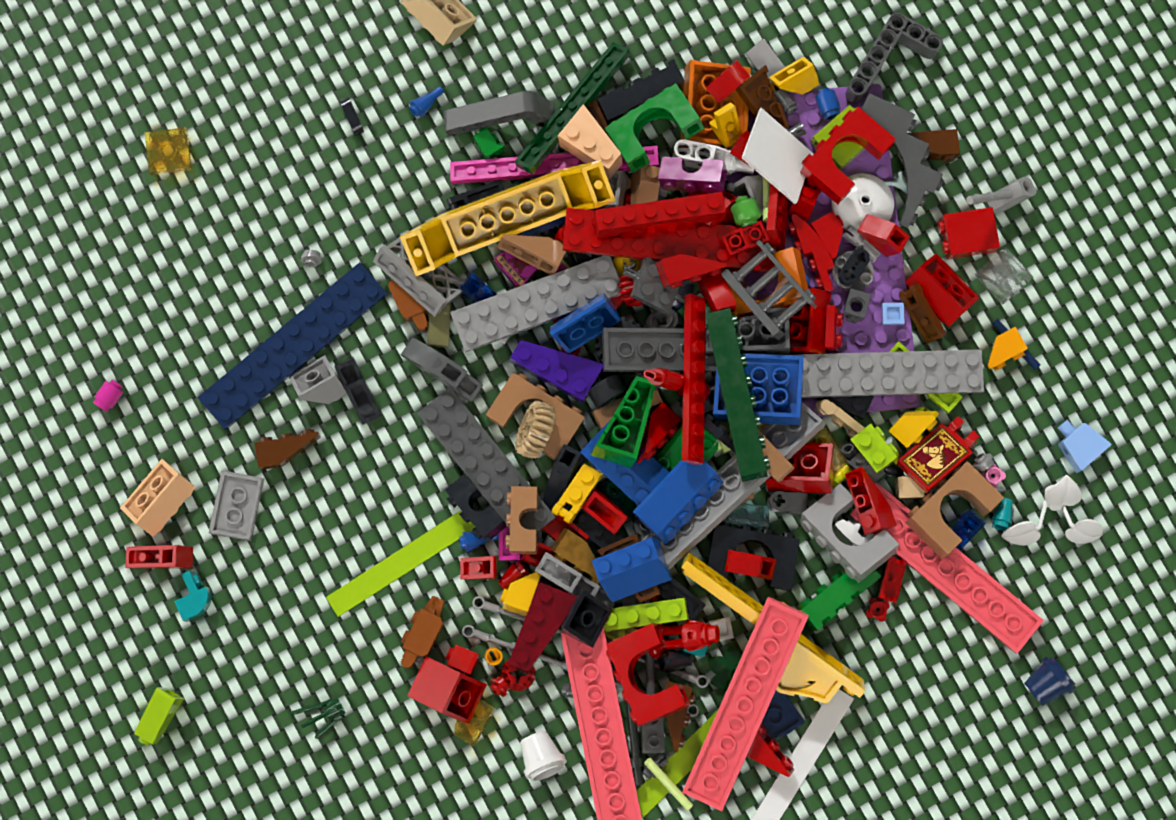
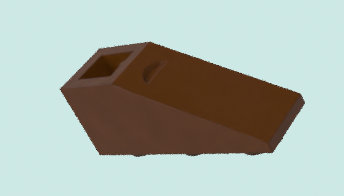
(278, 452)
(679, 719)

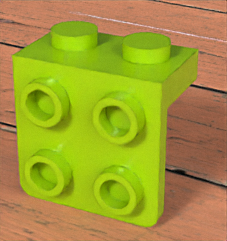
(874, 448)

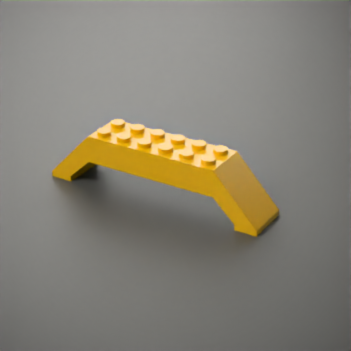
(506, 213)

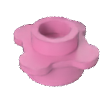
(999, 475)

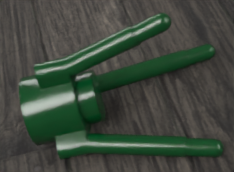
(333, 710)

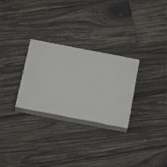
(236, 505)

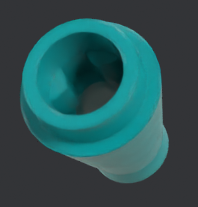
(1003, 515)

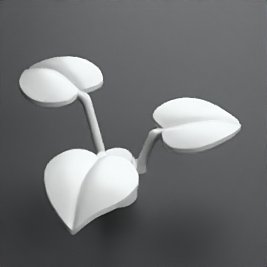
(1057, 496)

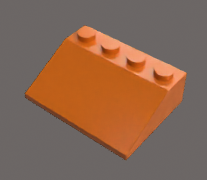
(696, 77)

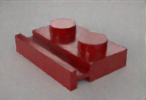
(834, 320)

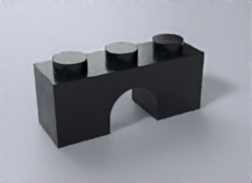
(486, 522)

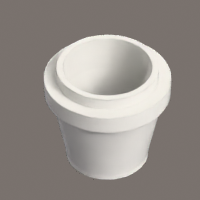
(541, 756)

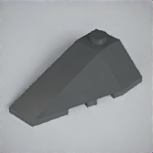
(757, 338)

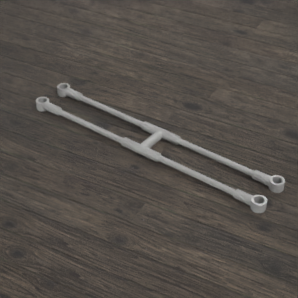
(496, 609)

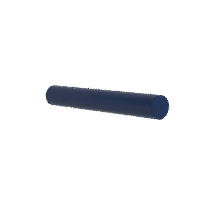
(1027, 357)

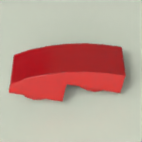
(727, 81)
(745, 238)

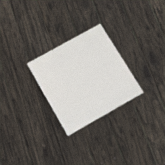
(776, 155)

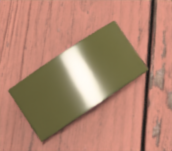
(439, 328)

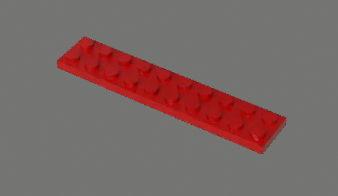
(657, 241)

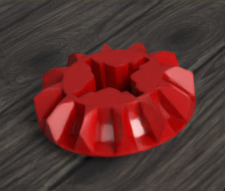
(524, 682)

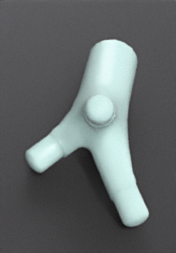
(898, 182)

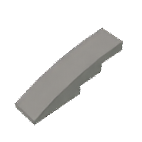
(570, 579)

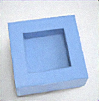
(892, 313)

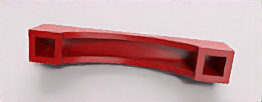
(696, 208)

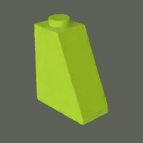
(158, 715)

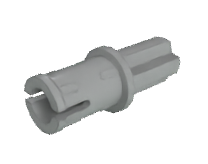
(861, 243)

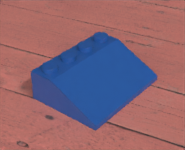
(776, 388)

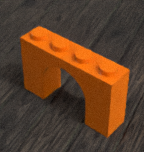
(792, 262)

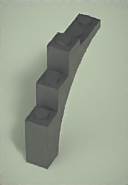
(911, 150)

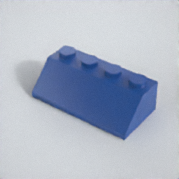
(634, 481)
(677, 499)

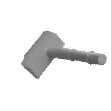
(1007, 196)

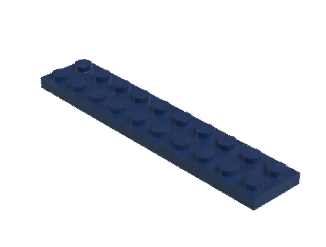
(292, 346)

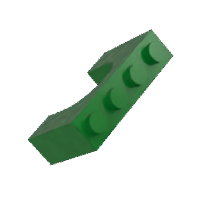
(669, 105)

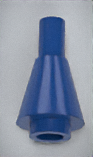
(421, 105)
(470, 541)

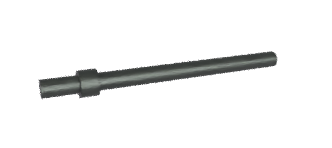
(636, 761)

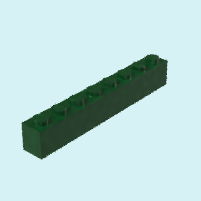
(736, 395)

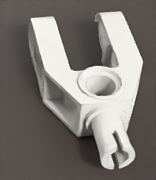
(693, 156)

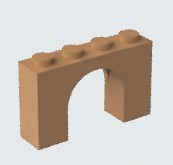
(518, 392)
(928, 520)

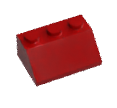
(943, 289)
(809, 326)
(811, 472)

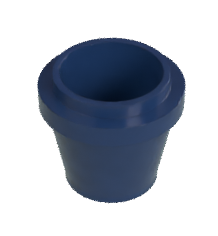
(1049, 681)

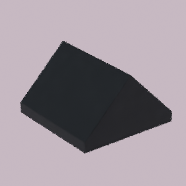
(586, 619)

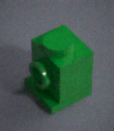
(488, 143)

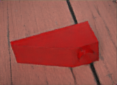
(159, 557)

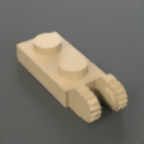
(839, 417)

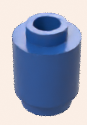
(828, 103)

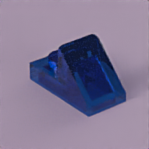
(475, 289)
(967, 527)

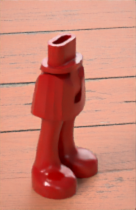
(669, 380)
(693, 633)

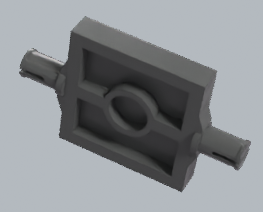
(649, 289)

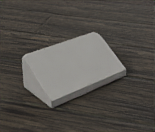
(763, 55)
(618, 185)

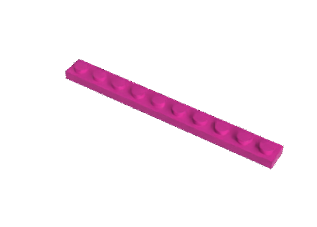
(506, 169)

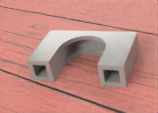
(857, 560)

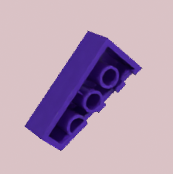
(558, 369)

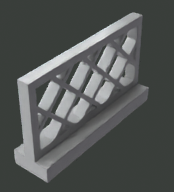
(416, 286)

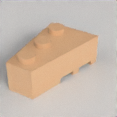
(589, 142)

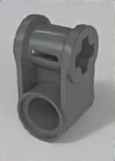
(792, 502)

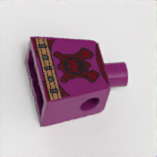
(514, 269)

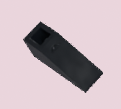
(562, 473)

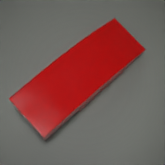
(717, 293)
(605, 511)

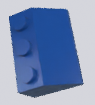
(585, 323)
(632, 569)

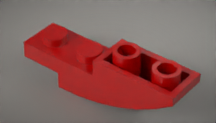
(812, 246)

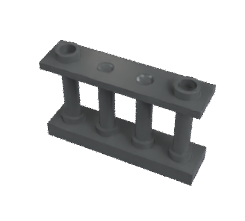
(762, 309)

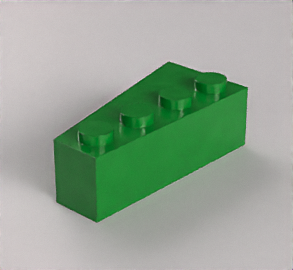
(625, 430)
(833, 598)

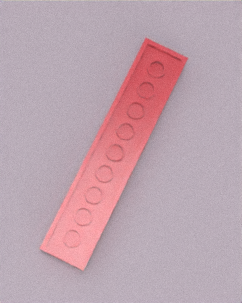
(963, 582)
(745, 703)
(601, 729)

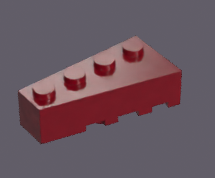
(540, 626)

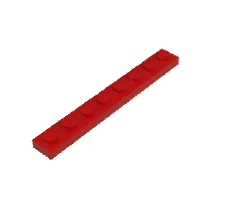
(694, 380)

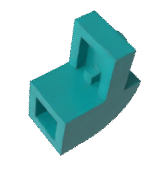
(197, 601)

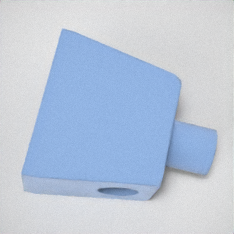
(1081, 445)

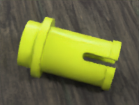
(839, 475)

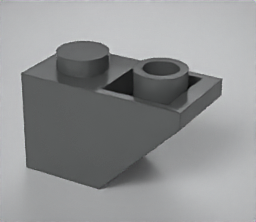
(856, 460)

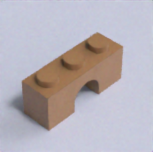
(521, 501)

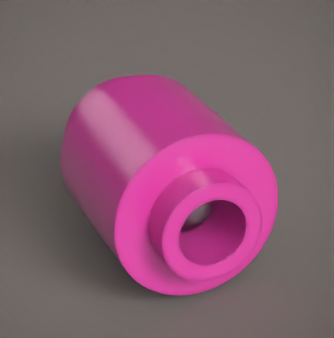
(108, 395)

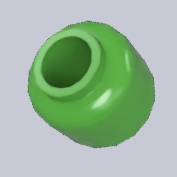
(745, 211)

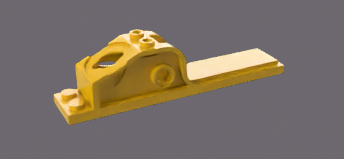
(807, 660)

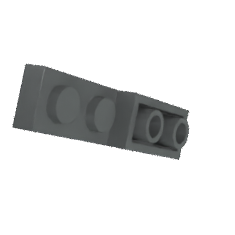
(442, 369)

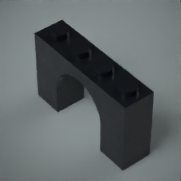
(781, 548)

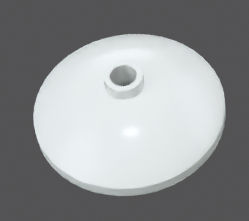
(853, 210)

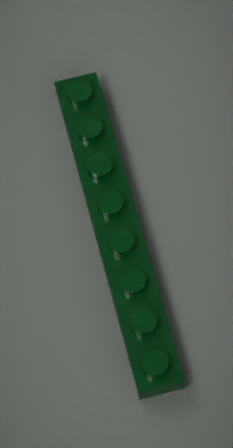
(584, 94)

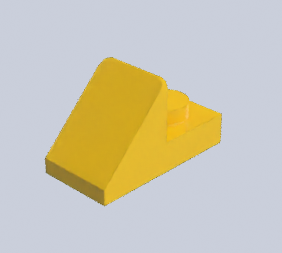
(726, 125)

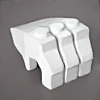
(848, 533)

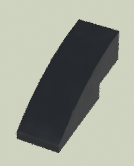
(357, 390)

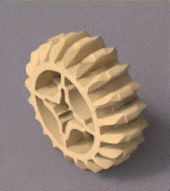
(535, 429)

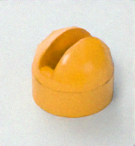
(497, 653)

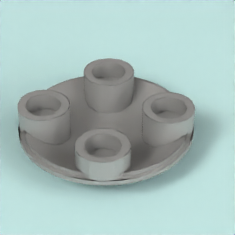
(864, 279)

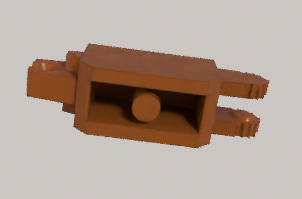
(409, 307)
(423, 633)

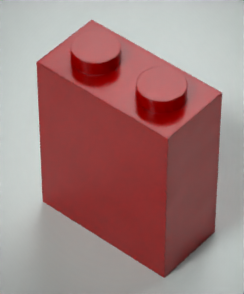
(968, 233)

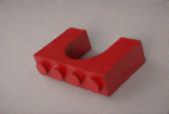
(856, 128)
(624, 654)

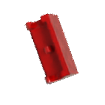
(891, 580)

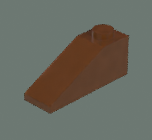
(942, 144)

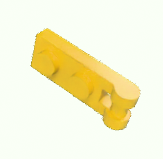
(577, 493)

